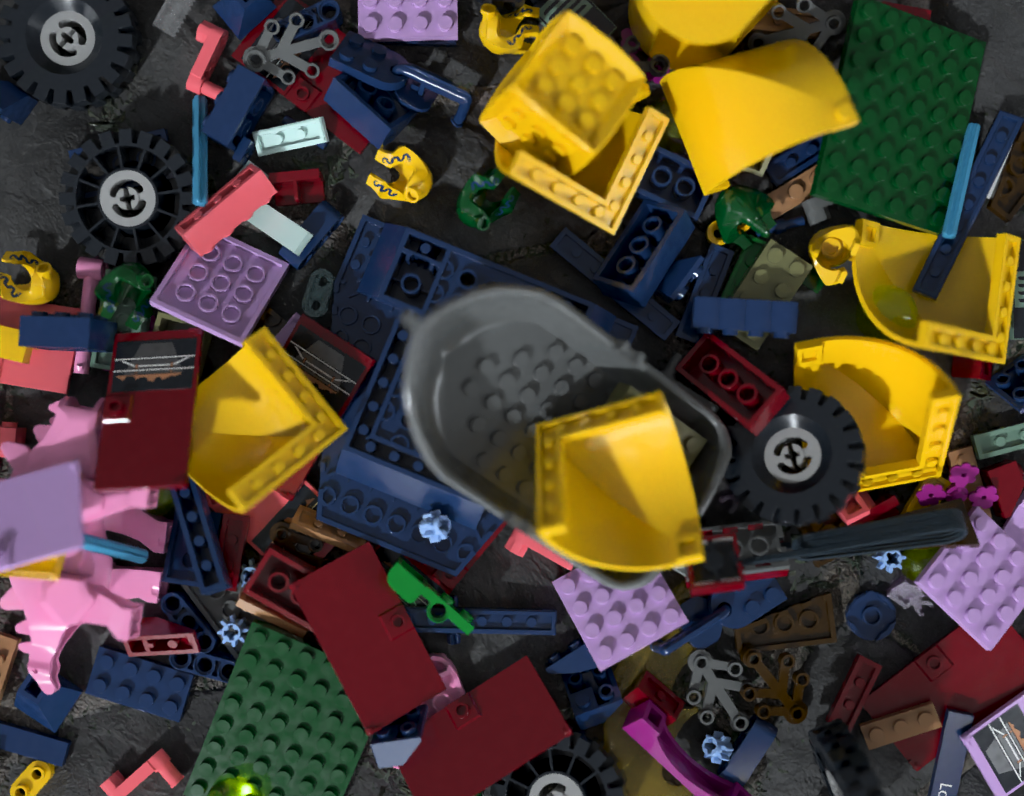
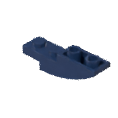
(572, 660)

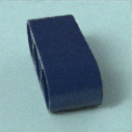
(316, 14)
(321, 225)
(179, 616)
(196, 666)
(748, 750)

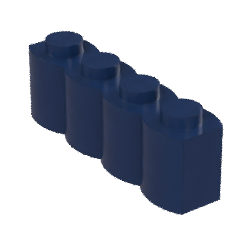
(744, 315)

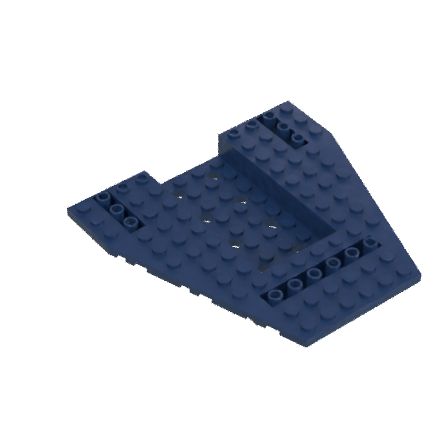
(374, 472)

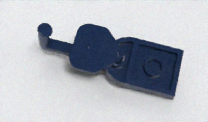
(391, 72)
(709, 615)

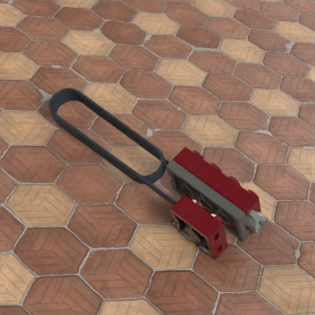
(758, 552)

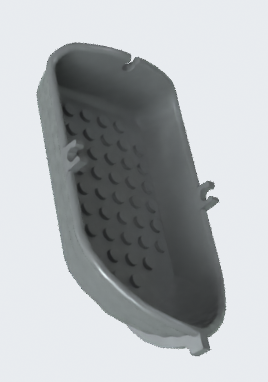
(519, 357)

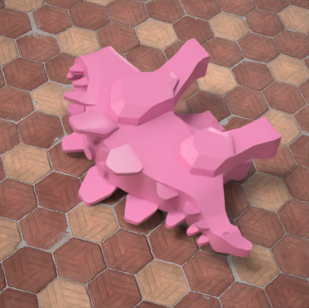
(90, 583)

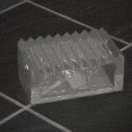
(172, 16)

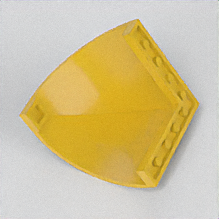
(754, 106)
(605, 184)
(973, 306)
(895, 398)
(256, 424)
(617, 487)

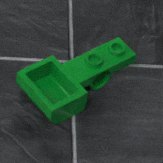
(412, 584)

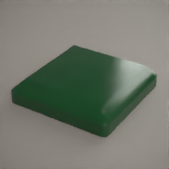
(813, 281)

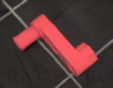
(214, 41)
(519, 543)
(160, 762)

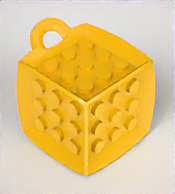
(564, 95)

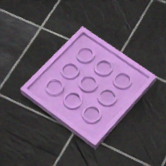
(408, 20)
(222, 289)
(978, 585)
(616, 620)

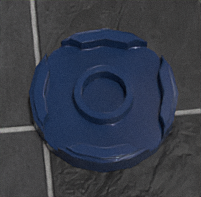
(870, 615)

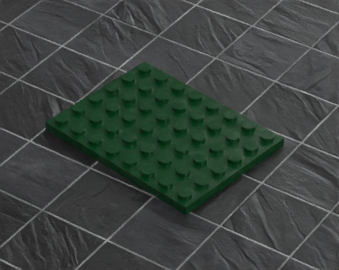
(913, 108)
(281, 722)

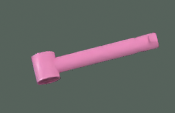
(91, 271)

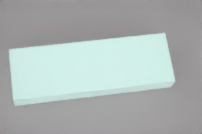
(290, 136)
(280, 228)

